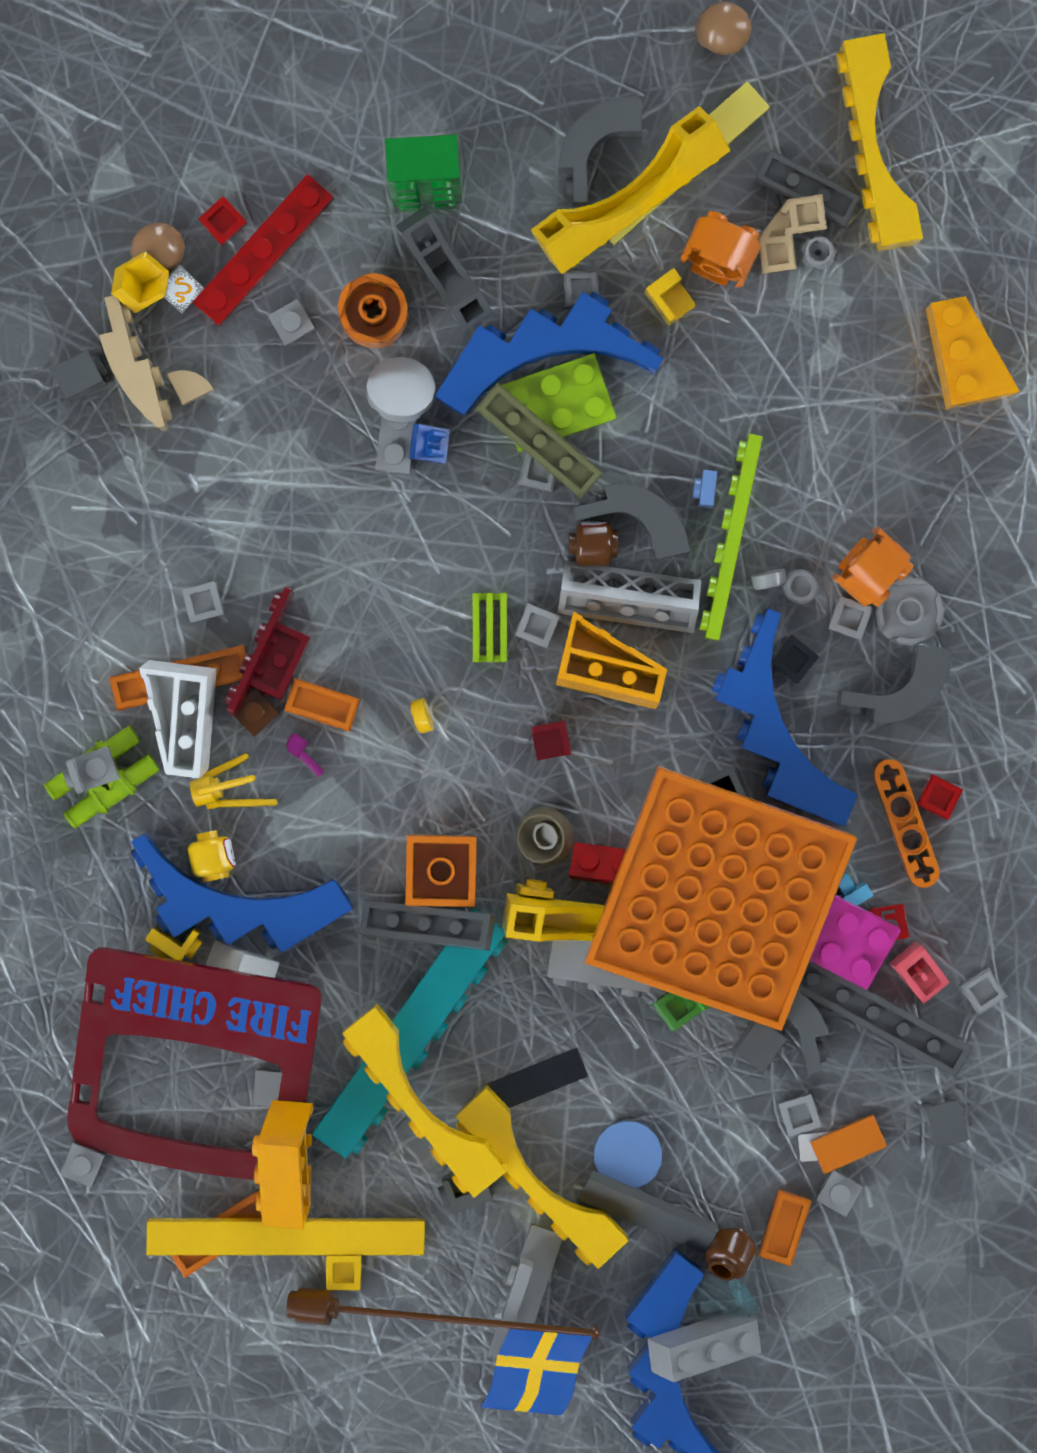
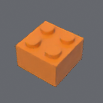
(441, 870)

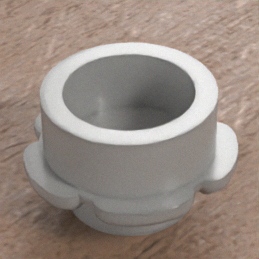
(818, 243)

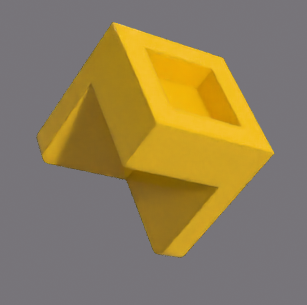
(140, 282)
(670, 297)

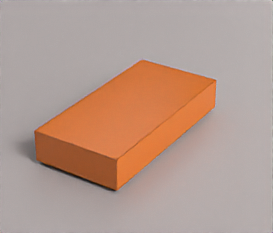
(322, 704)
(848, 1143)
(784, 1227)

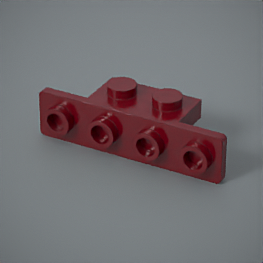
(274, 658)

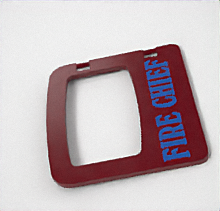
(191, 1005)

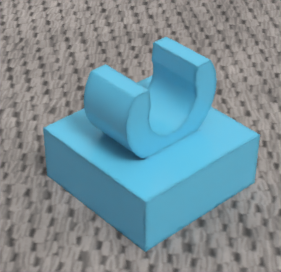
(853, 893)

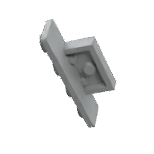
(527, 1282)

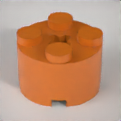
(721, 249)
(363, 294)
(873, 568)

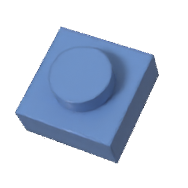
(705, 488)

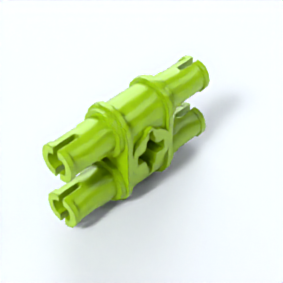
(104, 797)

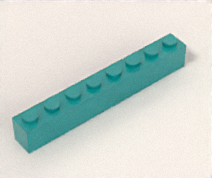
(418, 1023)

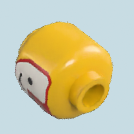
(211, 856)

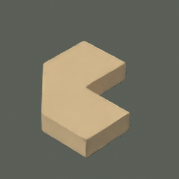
(795, 217)

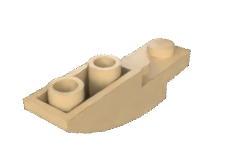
(135, 377)

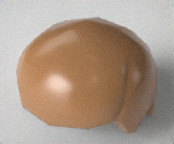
(723, 28)
(161, 243)

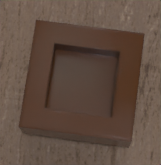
(256, 712)

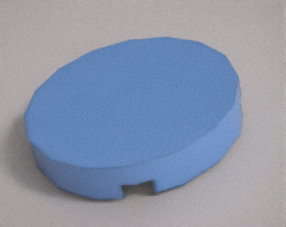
(628, 1153)

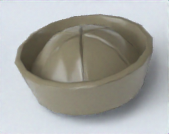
(554, 839)

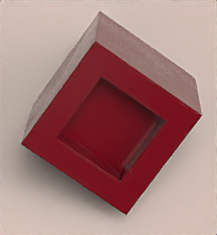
(551, 740)

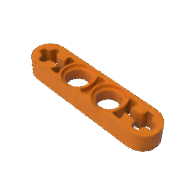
(910, 821)

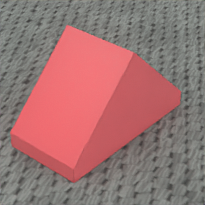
(919, 972)

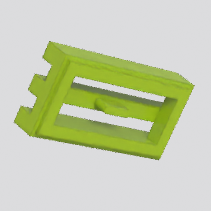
(489, 598)

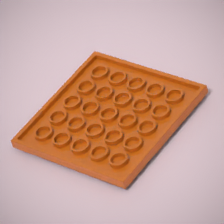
(720, 898)

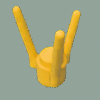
(208, 789)

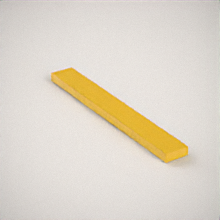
(318, 1237)

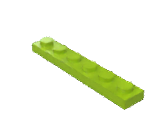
(733, 522)

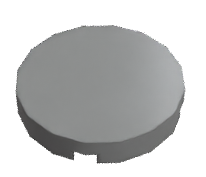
(400, 389)
(910, 612)

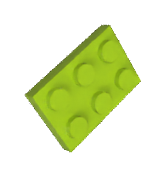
(566, 396)

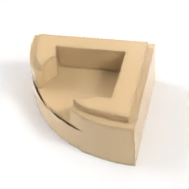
(189, 385)

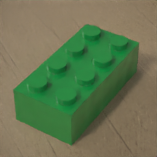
(423, 172)

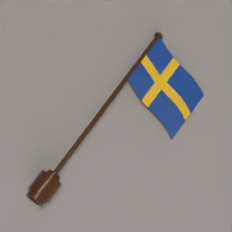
(532, 1369)

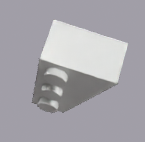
(182, 713)

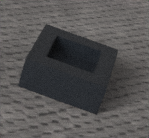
(794, 659)

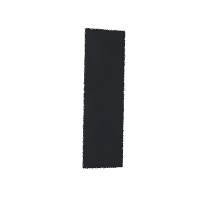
(539, 1078)

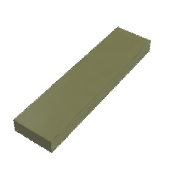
(539, 440)

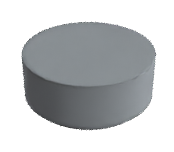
(769, 579)
(800, 586)

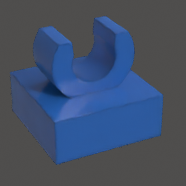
(429, 443)

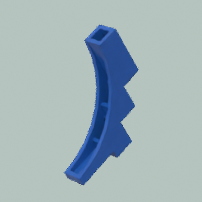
(584, 331)
(752, 692)
(233, 916)
(655, 1312)

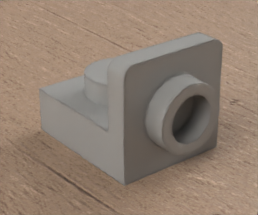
(90, 770)

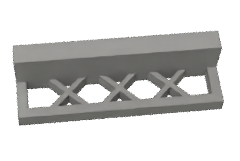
(629, 603)

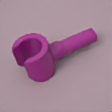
(296, 747)

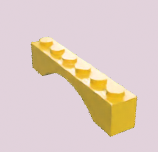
(687, 151)
(892, 212)
(549, 919)
(468, 1156)
(588, 1228)

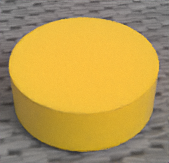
(421, 715)

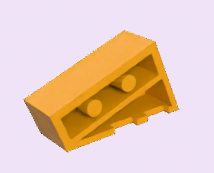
(965, 356)
(607, 667)
(283, 1165)

